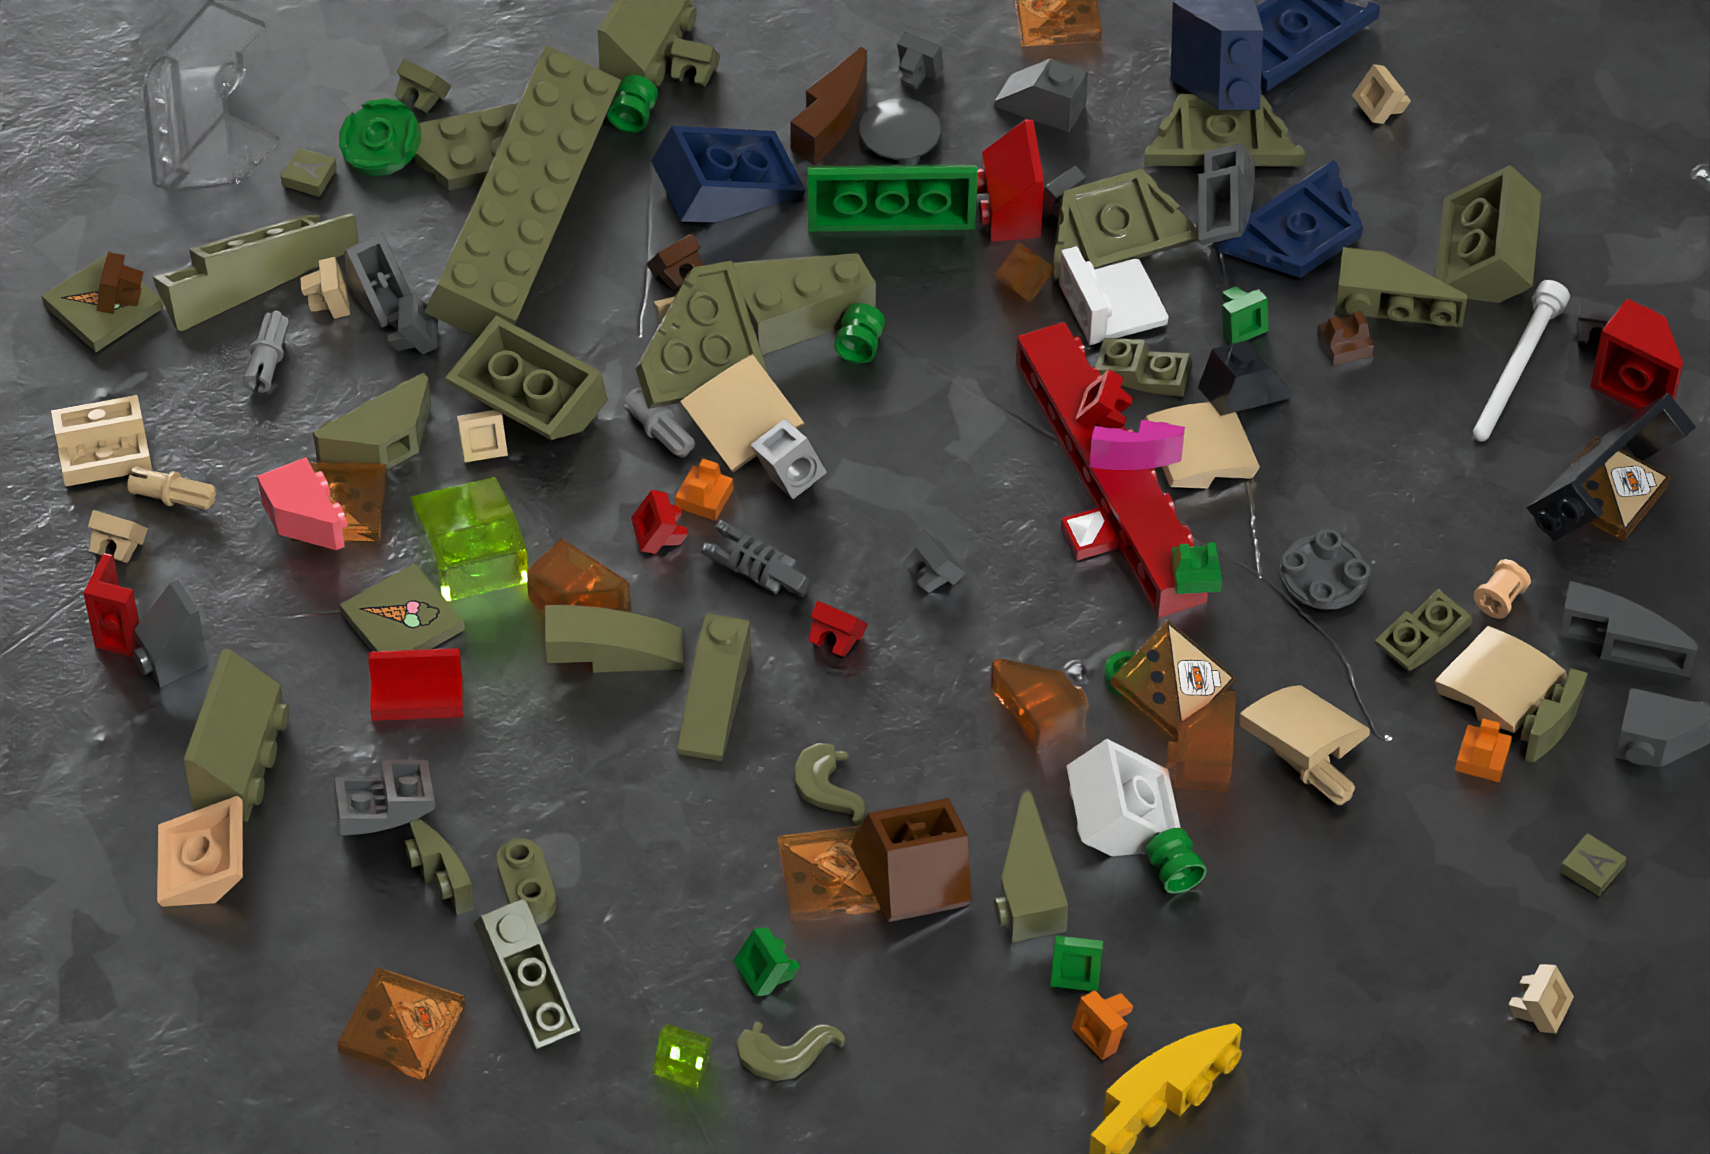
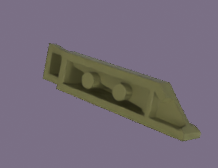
(251, 264)

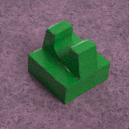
(1244, 314)
(1196, 568)
(764, 962)
(1076, 963)

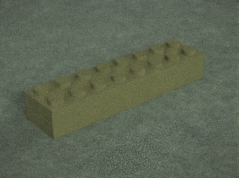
(523, 193)

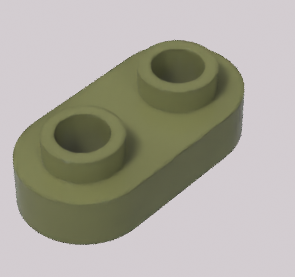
(526, 877)

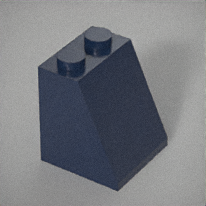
(1218, 51)

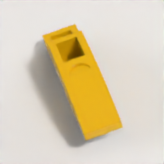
(1166, 1079)

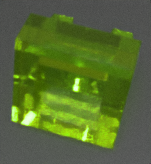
(682, 1055)

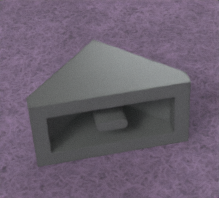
(375, 278)

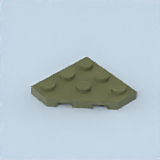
(698, 336)

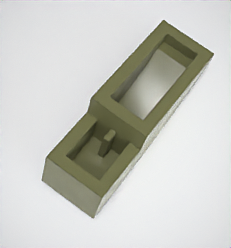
(611, 639)

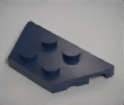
(1305, 30)
(1299, 226)

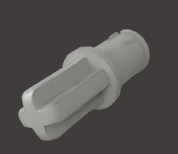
(266, 351)
(659, 423)

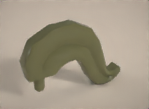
(812, 782)
(776, 1062)

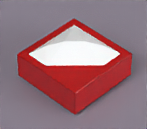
(1089, 533)

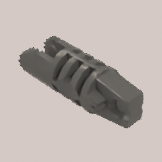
(757, 561)

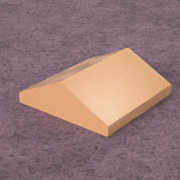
(200, 854)

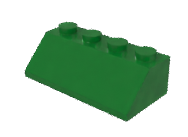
(892, 197)

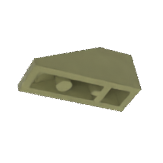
(715, 686)
(1031, 890)

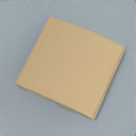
(739, 410)
(101, 440)
(1211, 446)
(1500, 678)
(1302, 726)

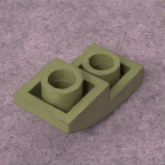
(1144, 370)
(1425, 632)
(1553, 716)
(439, 863)

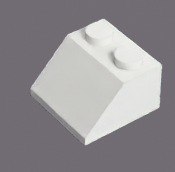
(1120, 799)

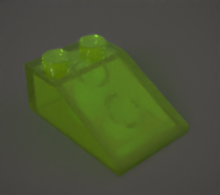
(471, 538)

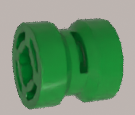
(632, 103)
(859, 333)
(1177, 863)

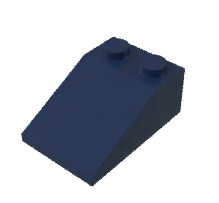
(724, 172)

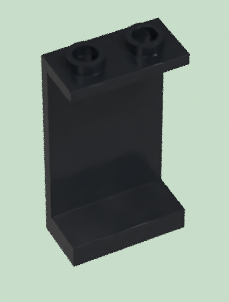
(1567, 504)

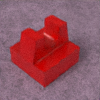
(1102, 401)
(656, 523)
(834, 621)

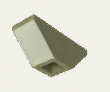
(379, 429)

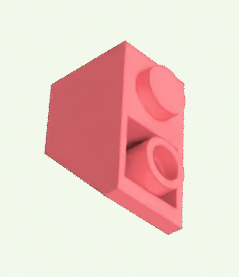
(300, 505)

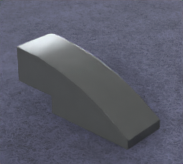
(1225, 193)
(1626, 631)

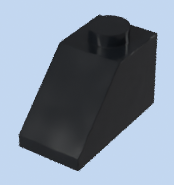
(1240, 379)

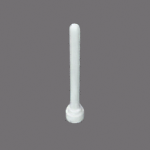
(1548, 303)

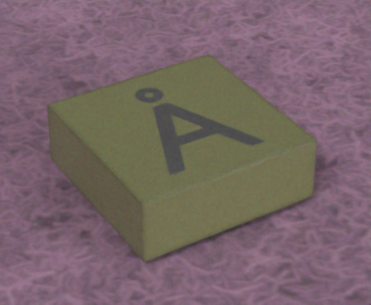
(308, 172)
(1593, 864)

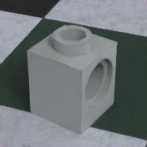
(788, 458)

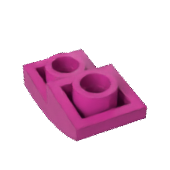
(1152, 447)

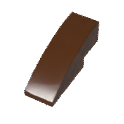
(829, 108)

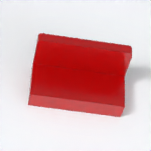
(111, 609)
(416, 684)

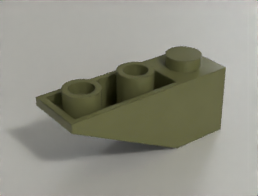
(1395, 290)
(526, 973)

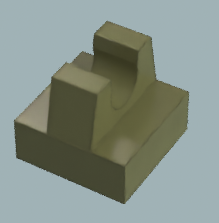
(693, 55)
(418, 79)

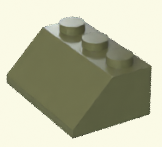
(640, 36)
(1490, 237)
(530, 380)
(235, 735)

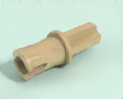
(171, 488)
(1325, 779)

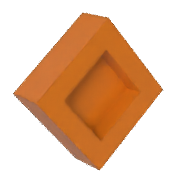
(704, 490)
(1484, 751)
(1101, 1022)

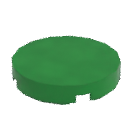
(380, 137)

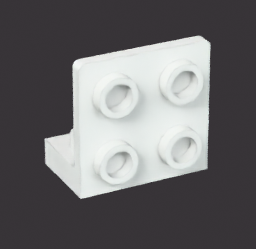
(1111, 298)

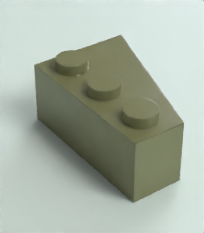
(802, 296)

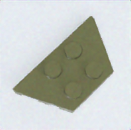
(1200, 127)
(463, 145)
(1119, 221)

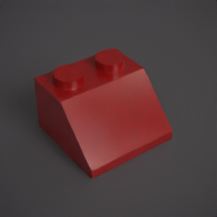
(1012, 185)
(1637, 357)

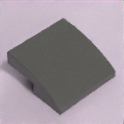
(385, 801)

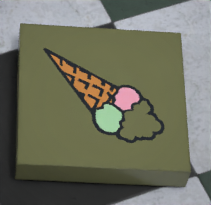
(76, 306)
(402, 613)

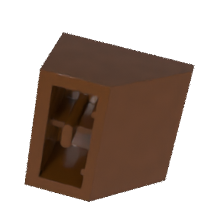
(915, 859)

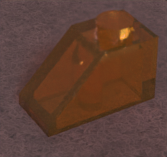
(574, 578)
(1040, 701)
(1205, 746)

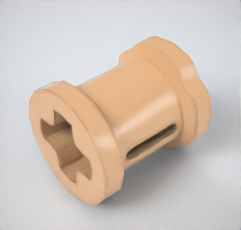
(1502, 588)

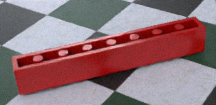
(1134, 503)

